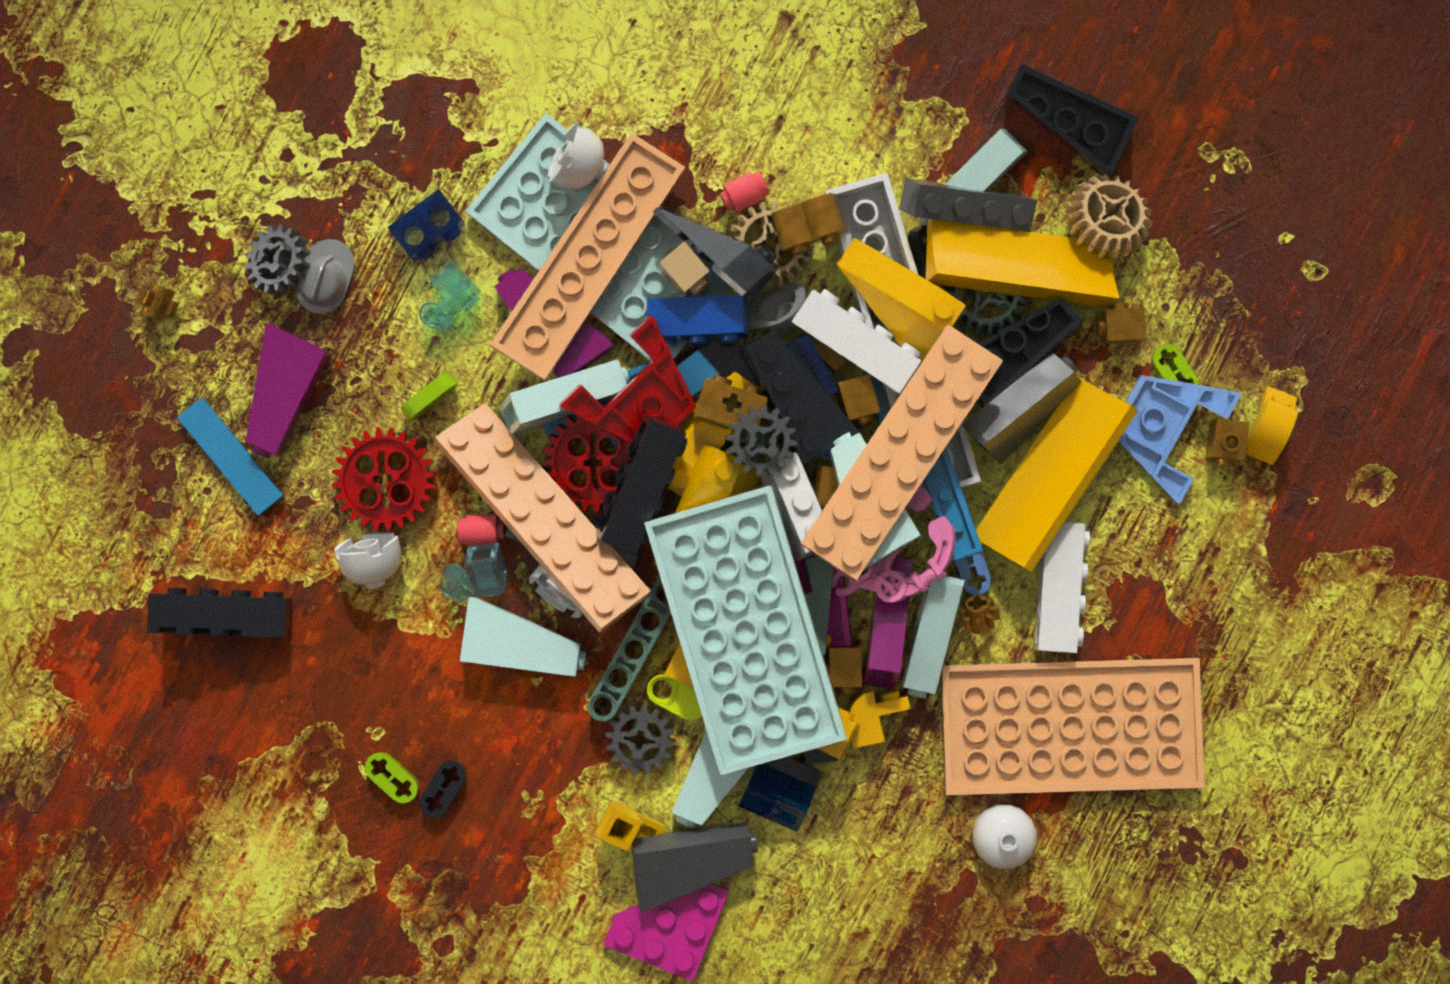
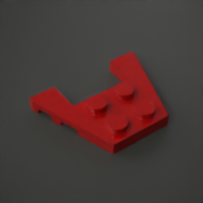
(653, 391)

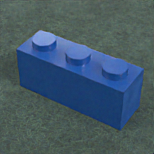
(701, 318)

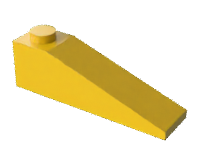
(900, 298)
(702, 433)
(715, 479)

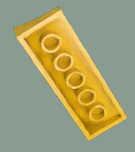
(1018, 263)
(1054, 475)

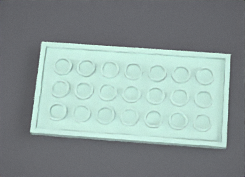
(534, 214)
(745, 630)

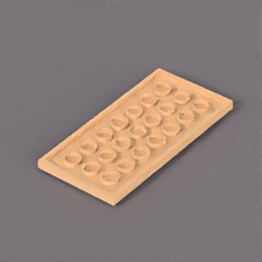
(1072, 726)

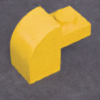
(1272, 425)
(868, 712)
(623, 824)

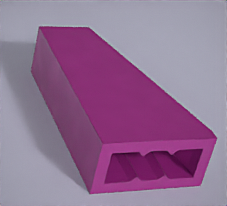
(585, 347)
(282, 389)
(887, 636)

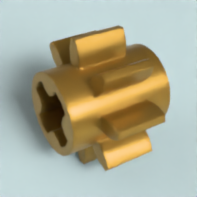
(157, 302)
(979, 614)

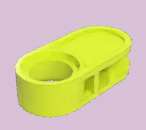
(681, 700)

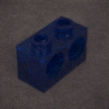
(421, 219)

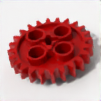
(566, 460)
(413, 475)

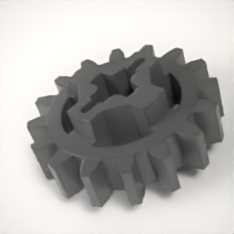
(277, 259)
(771, 451)
(642, 725)

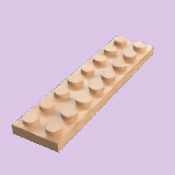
(587, 257)
(901, 452)
(542, 517)

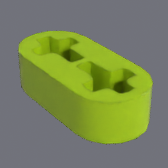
(1179, 363)
(429, 396)
(386, 783)

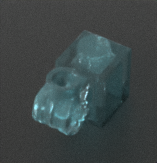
(455, 292)
(483, 574)

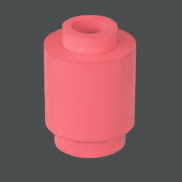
(744, 192)
(480, 530)

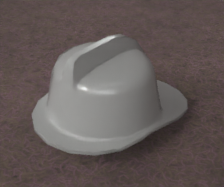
(326, 277)
(776, 308)

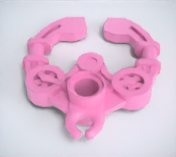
(894, 585)

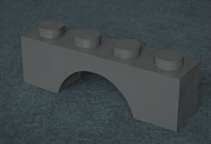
(967, 206)

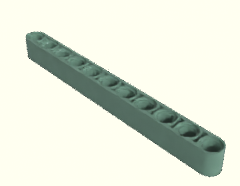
(645, 637)

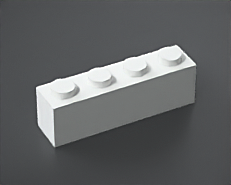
(857, 341)
(1060, 591)

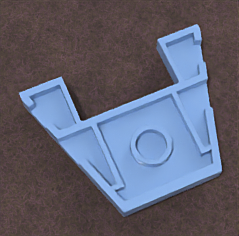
(1161, 417)

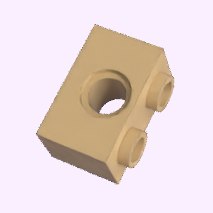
(685, 271)

